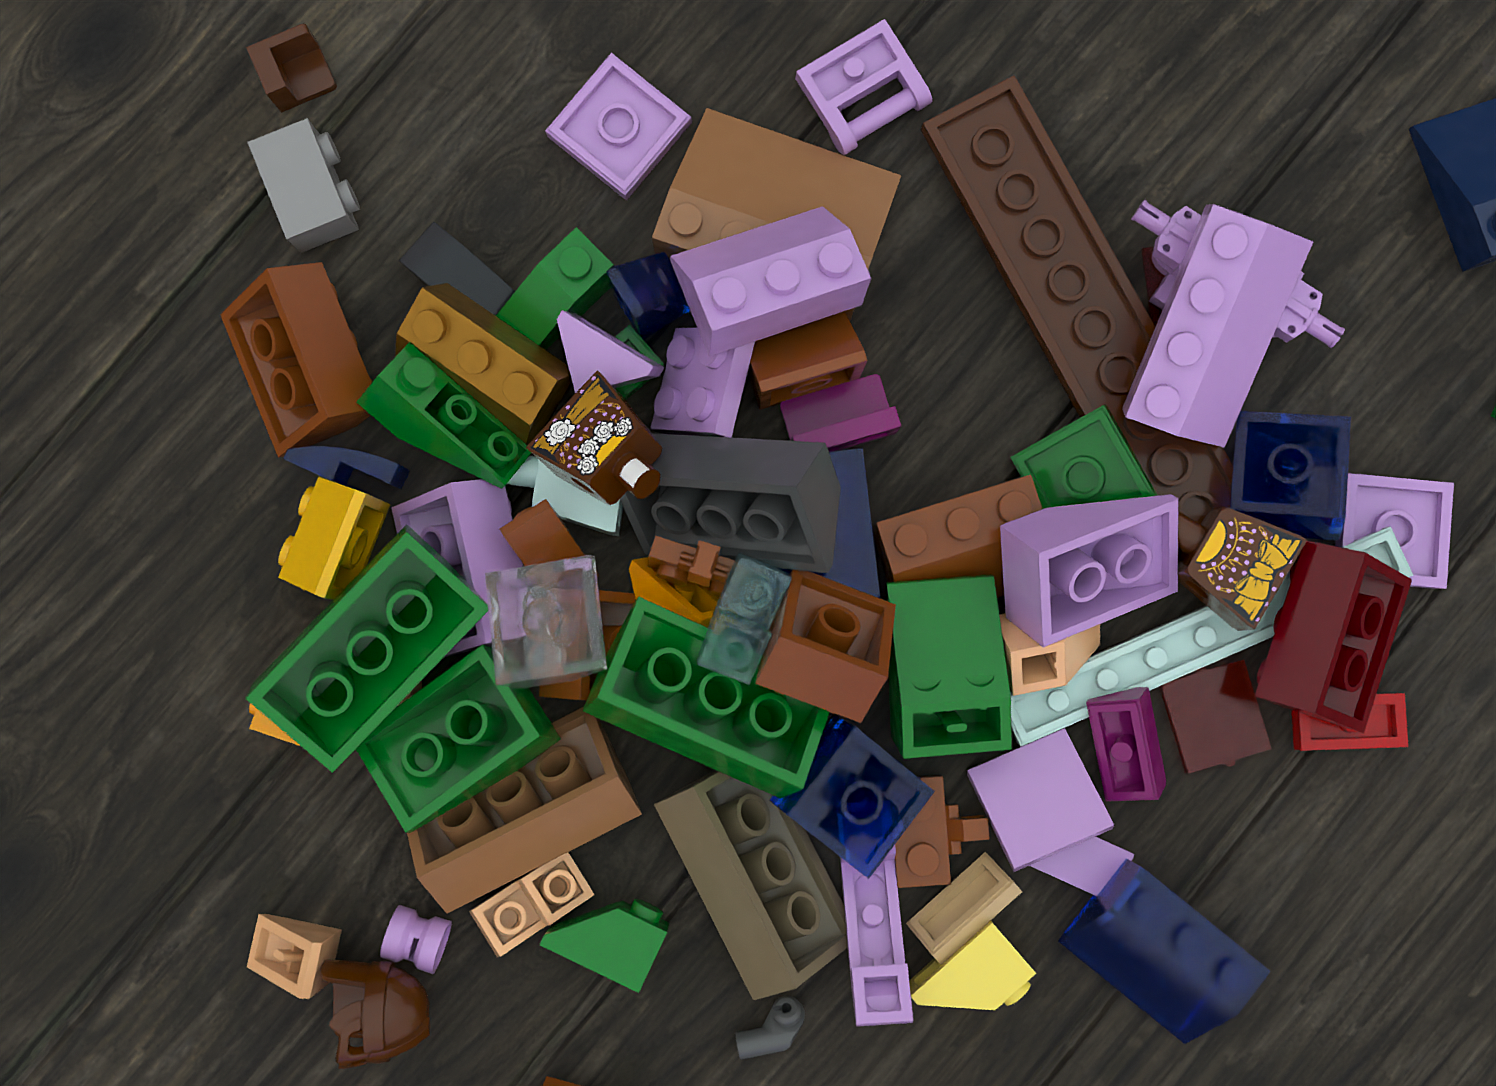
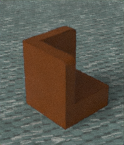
(292, 67)

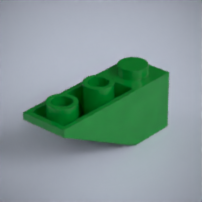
(442, 419)

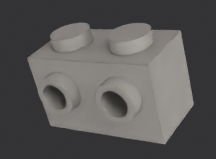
(304, 185)

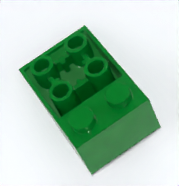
(948, 668)

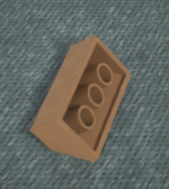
(527, 818)

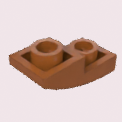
(540, 536)

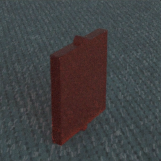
(1215, 716)

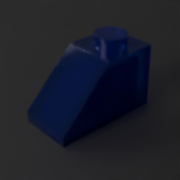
(648, 293)

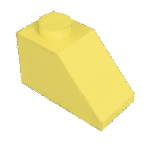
(976, 976)

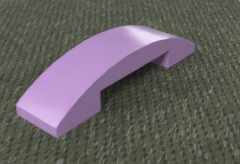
(876, 945)

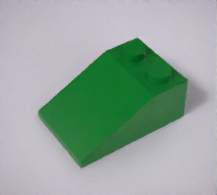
(454, 740)

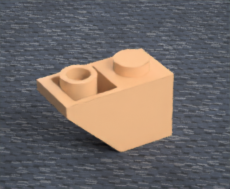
(1042, 668)

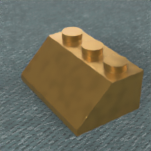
(486, 358)

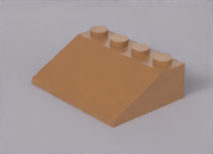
(753, 176)

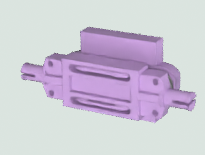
(1170, 249)

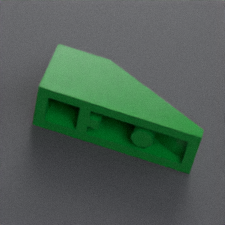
(564, 280)

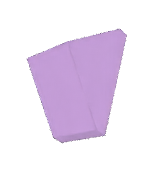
(594, 349)

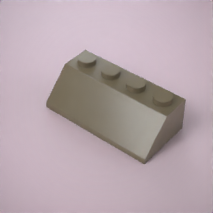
(756, 881)

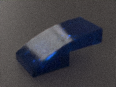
(338, 464)

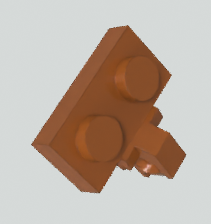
(684, 563)
(932, 837)

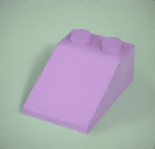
(1088, 563)

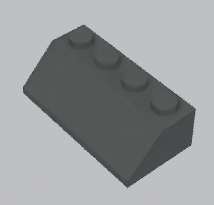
(744, 496)

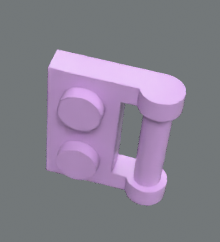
(855, 72)

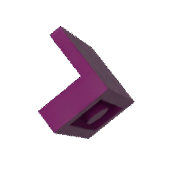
(842, 414)

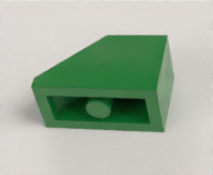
(612, 940)

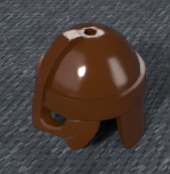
(378, 1005)

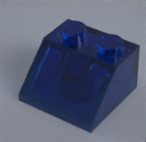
(1292, 471)
(856, 797)

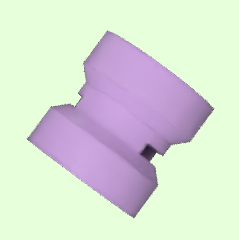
(415, 939)

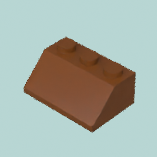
(298, 355)
(954, 535)

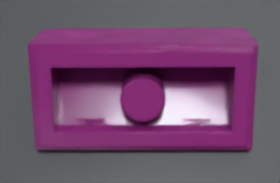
(1127, 745)

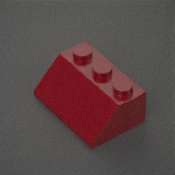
(1333, 635)

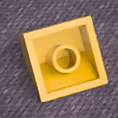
(332, 538)

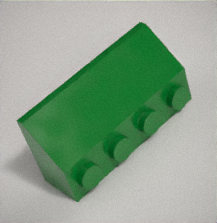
(367, 649)
(699, 713)

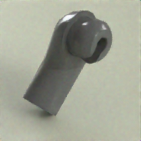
(777, 1031)

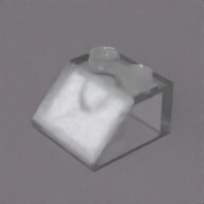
(545, 623)

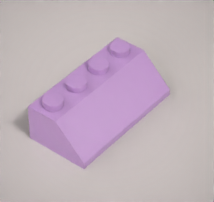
(1216, 326)

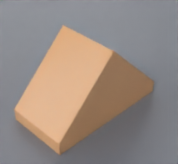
(292, 953)

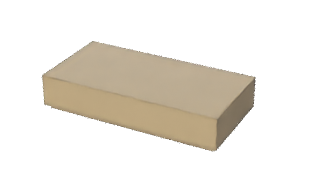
(963, 908)

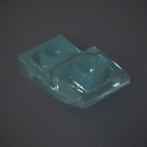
(743, 618)

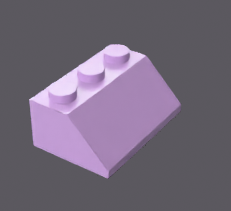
(771, 279)
(464, 528)

